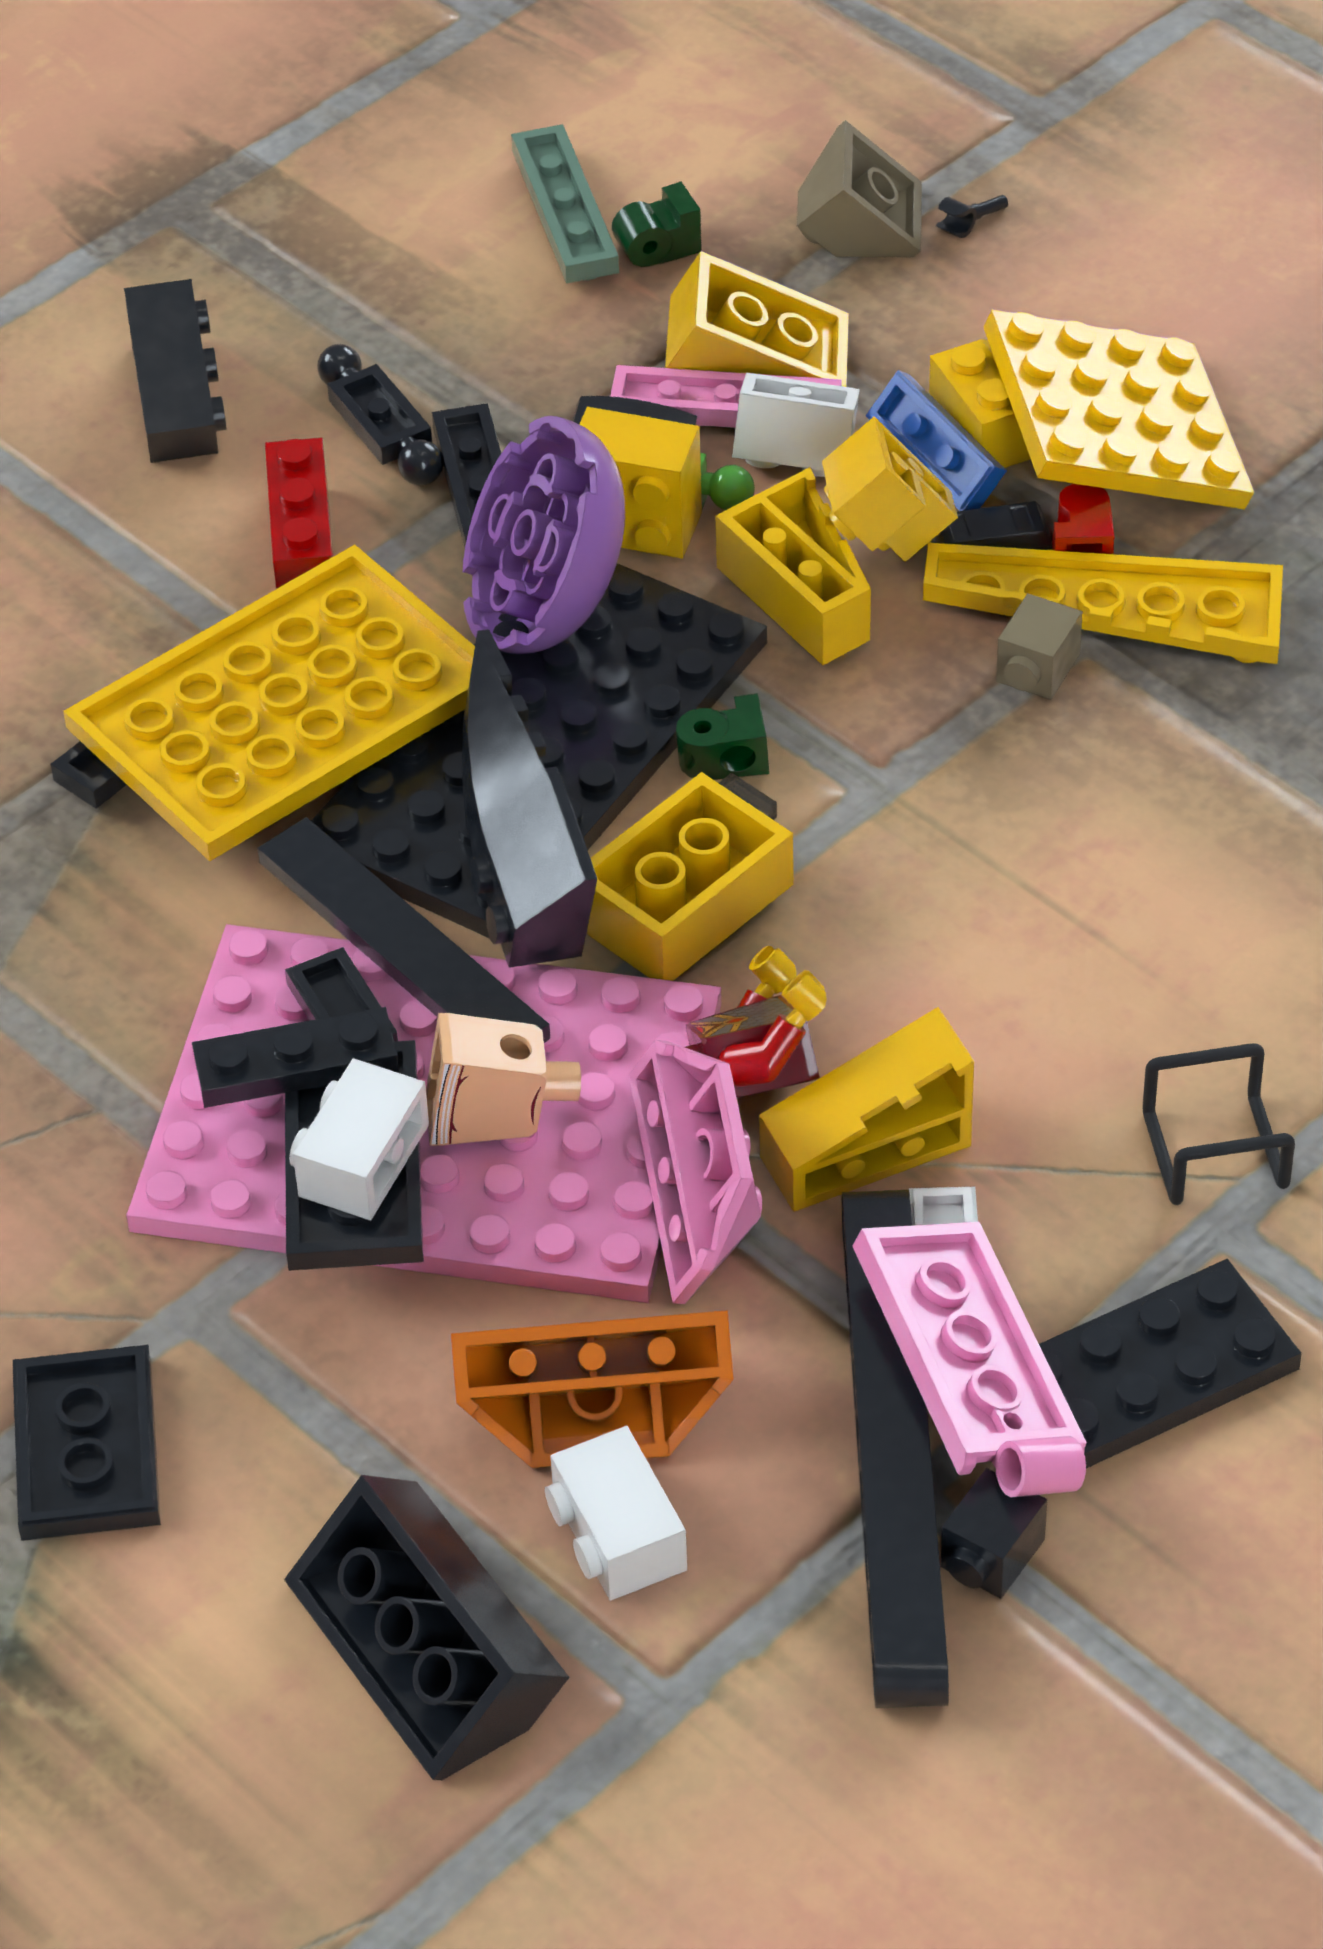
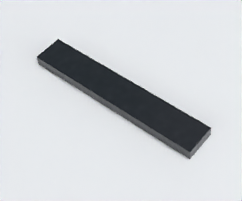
(388, 928)

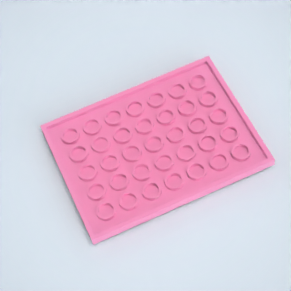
(525, 1211)

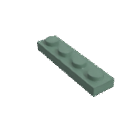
(565, 204)

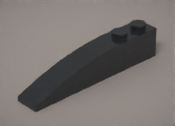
(520, 824)

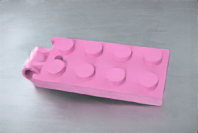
(974, 1355)

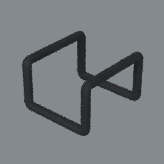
(1175, 1175)

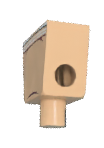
(491, 1080)

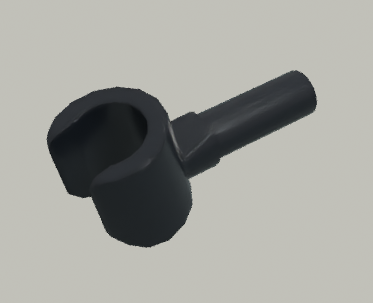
(962, 218)

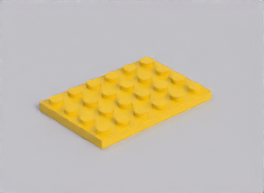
(278, 701)

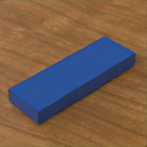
(937, 441)

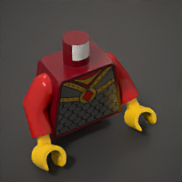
(765, 1035)

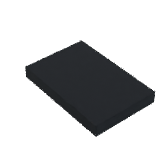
(85, 1442)

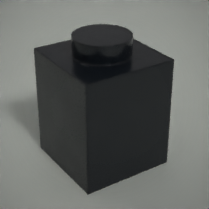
(992, 1536)

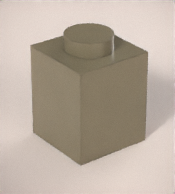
(1039, 646)

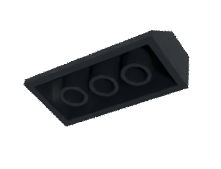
(424, 1626)

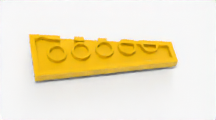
(1153, 599)

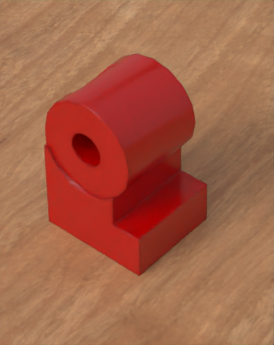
(1084, 521)

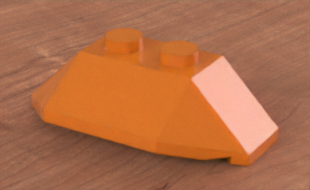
(584, 1379)

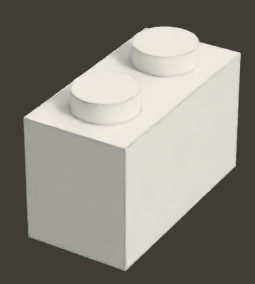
(792, 421)
(360, 1138)
(617, 1513)

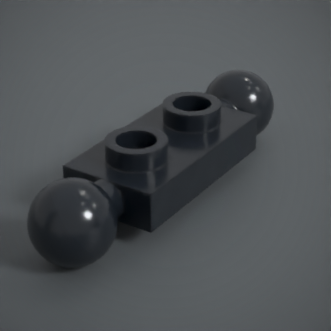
(380, 414)

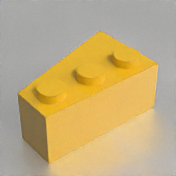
(796, 566)

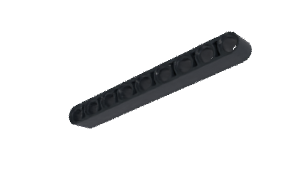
(894, 1483)

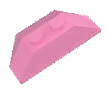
(694, 1161)

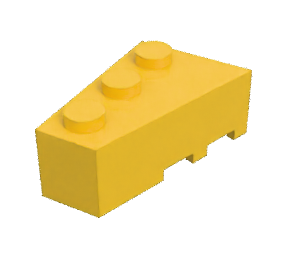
(872, 1115)

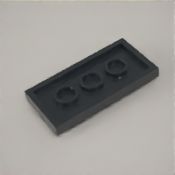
(334, 1239)
(1168, 1359)

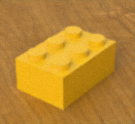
(687, 878)

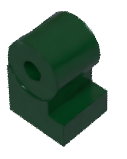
(660, 229)
(724, 740)

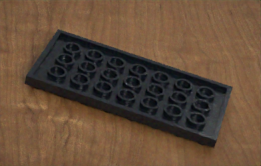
(607, 721)

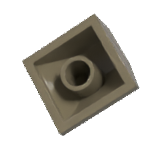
(860, 200)

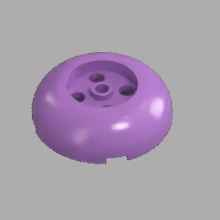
(544, 535)

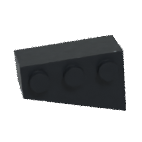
(174, 370)

